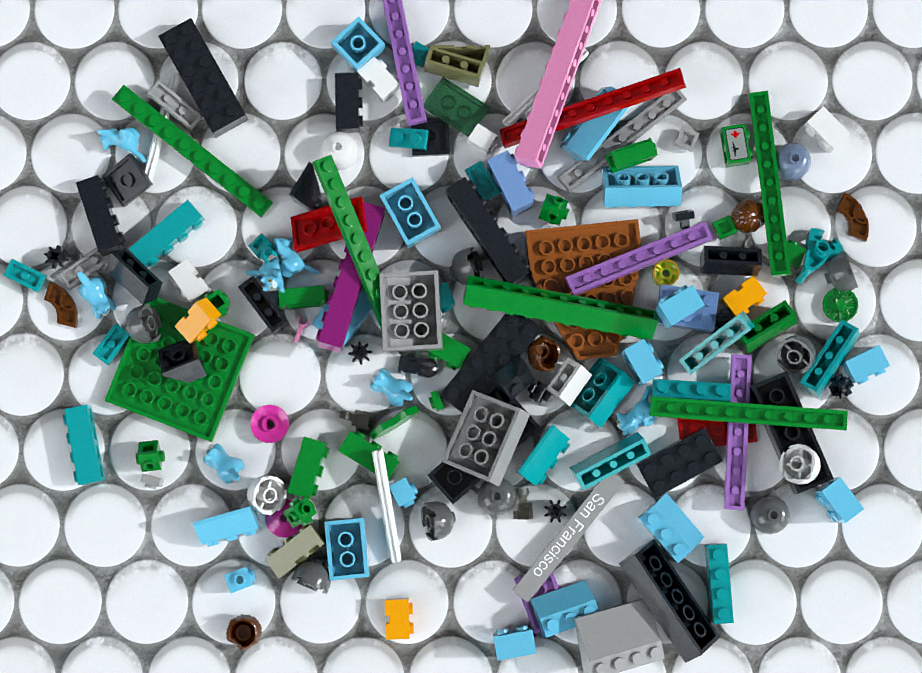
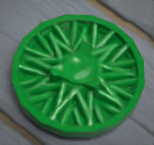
(840, 305)

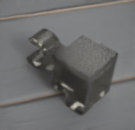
(359, 419)
(524, 509)

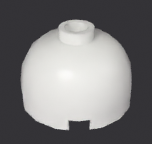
(342, 148)
(799, 464)
(266, 494)

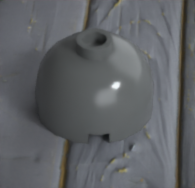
(466, 263)
(840, 273)
(143, 324)
(796, 354)
(497, 499)
(769, 514)
(438, 520)
(313, 575)

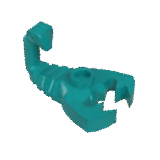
(817, 253)

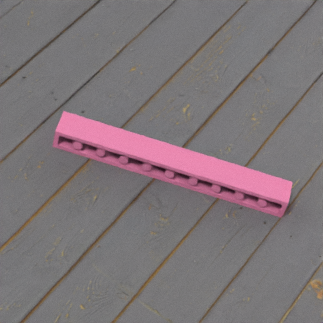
(556, 83)

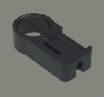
(414, 365)

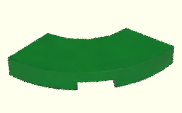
(394, 422)

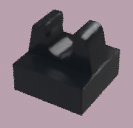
(683, 218)

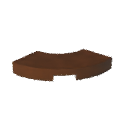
(855, 216)
(64, 305)

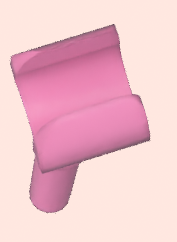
(301, 327)

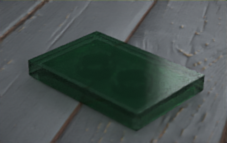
(456, 106)

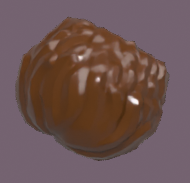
(748, 216)
(543, 354)
(244, 631)

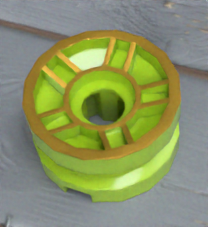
(673, 272)

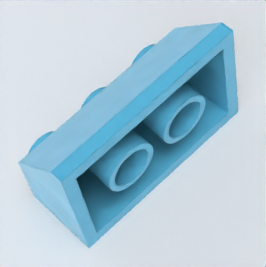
(227, 526)
(671, 528)
(558, 608)

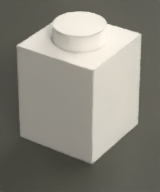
(483, 139)

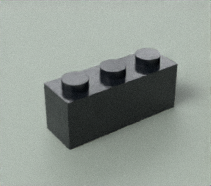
(348, 102)
(730, 260)
(133, 276)
(263, 305)

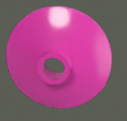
(262, 417)
(280, 528)

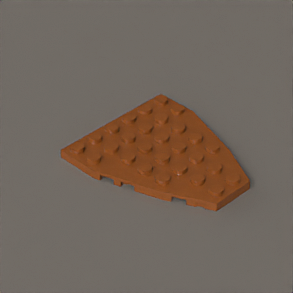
(570, 249)

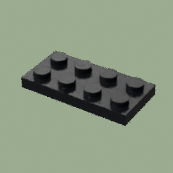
(679, 462)

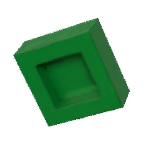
(724, 227)
(435, 401)

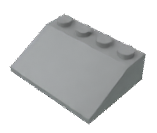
(411, 311)
(486, 437)
(618, 638)

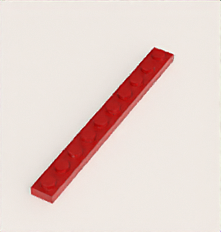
(605, 103)

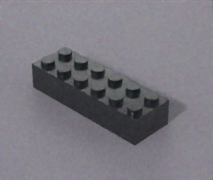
(203, 77)
(486, 232)
(506, 340)
(781, 392)
(455, 482)
(669, 600)

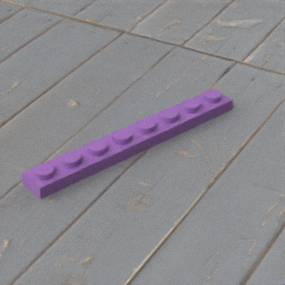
(405, 62)
(639, 258)
(737, 435)

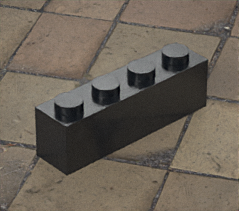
(100, 215)

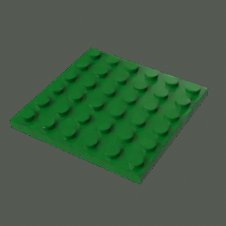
(182, 405)

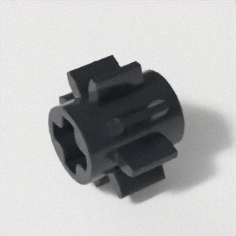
(61, 257)
(722, 318)
(356, 349)
(841, 386)
(539, 392)
(560, 513)

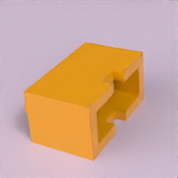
(750, 293)
(200, 319)
(399, 619)

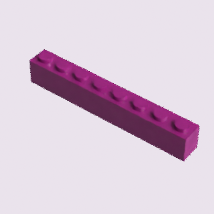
(347, 289)

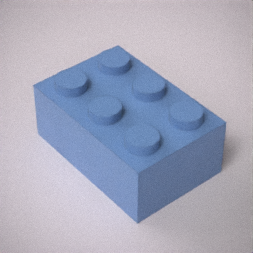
(510, 183)
(701, 320)

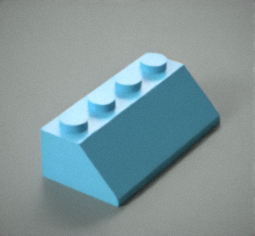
(589, 135)
(642, 186)

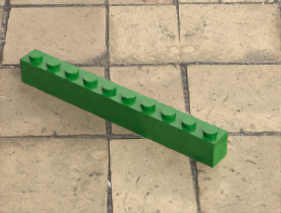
(560, 307)

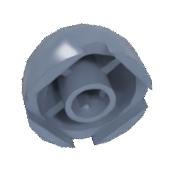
(792, 161)

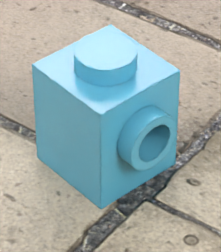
(404, 492)
(240, 579)

